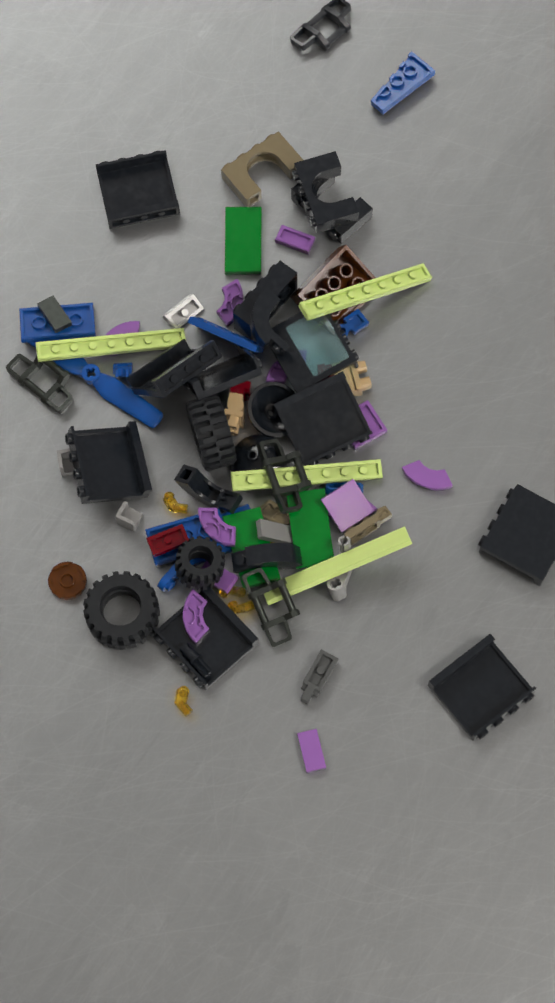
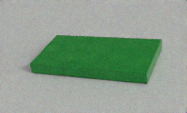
(243, 240)
(311, 528)
(247, 536)

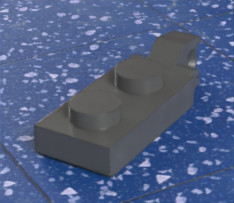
(318, 675)

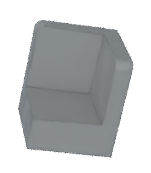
(65, 466)
(128, 517)

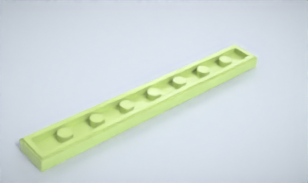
(364, 291)
(108, 344)
(317, 474)
(342, 563)

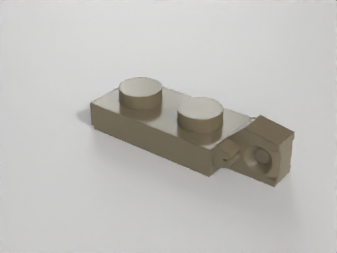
(368, 525)

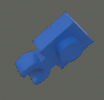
(354, 322)
(122, 369)

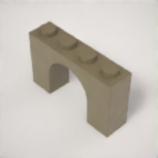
(272, 149)

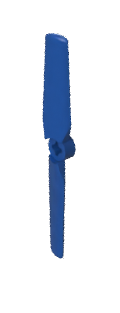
(112, 390)

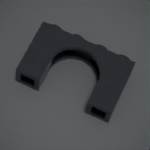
(323, 214)
(343, 232)

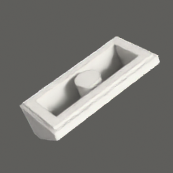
(183, 311)

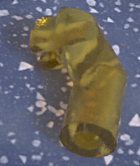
(172, 504)
(235, 591)
(241, 608)
(181, 700)

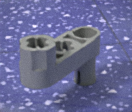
(338, 584)

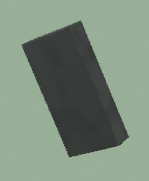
(54, 314)

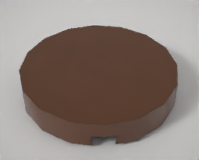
(67, 580)

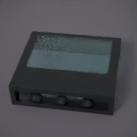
(314, 351)

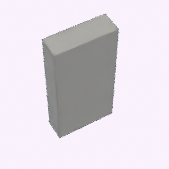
(273, 531)

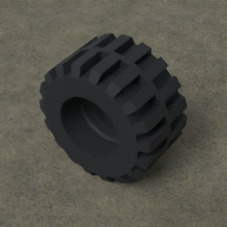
(202, 549)

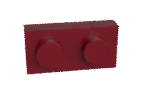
(167, 540)

